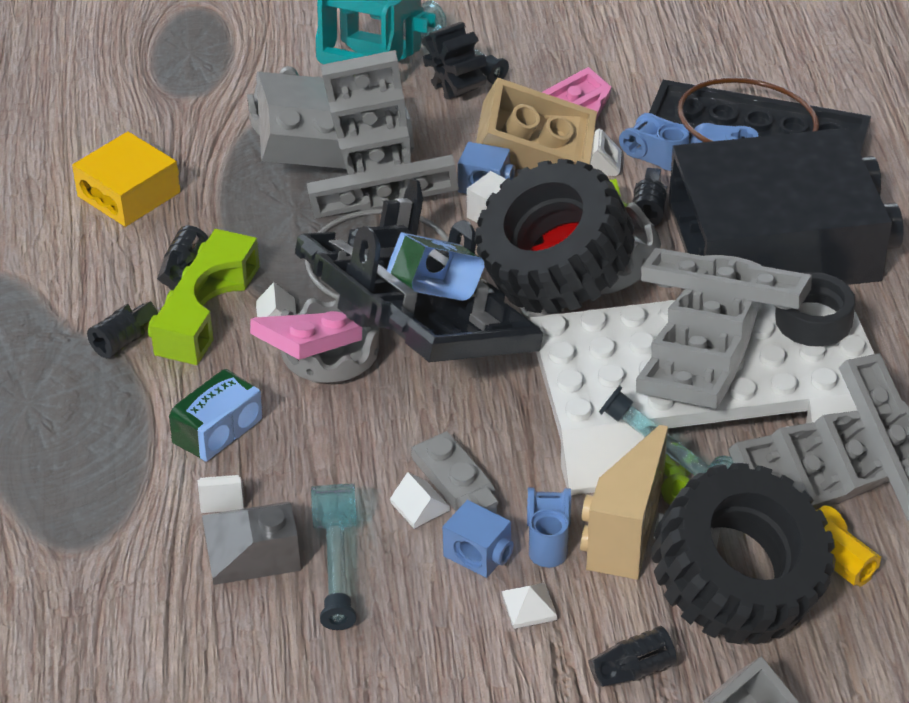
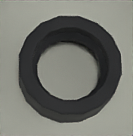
(820, 329)

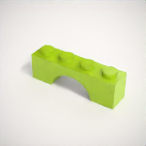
(183, 324)

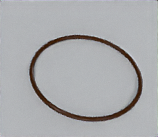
(745, 81)

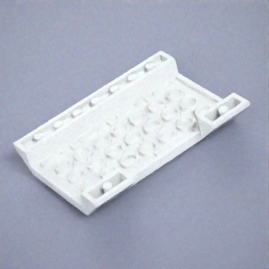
(599, 349)

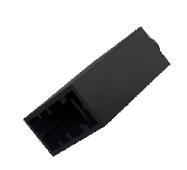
(786, 204)

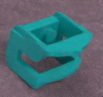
(391, 14)

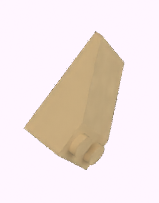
(535, 125)
(625, 509)

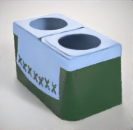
(454, 281)
(215, 414)

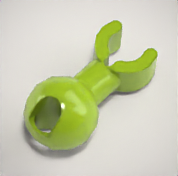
(675, 481)

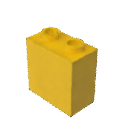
(126, 178)

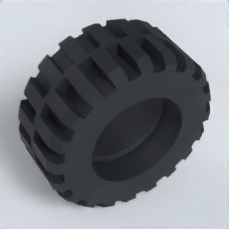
(576, 266)
(771, 515)

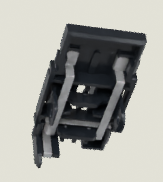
(428, 323)

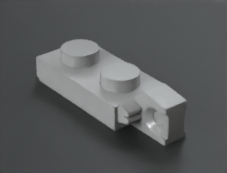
(454, 472)

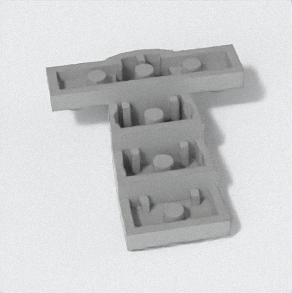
(373, 140)
(709, 321)
(845, 450)

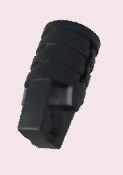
(651, 195)
(180, 254)
(120, 328)
(622, 662)

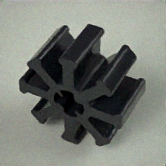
(454, 60)

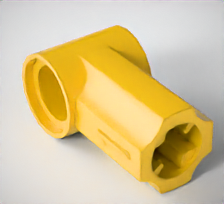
(853, 558)

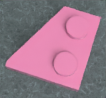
(583, 89)
(306, 333)

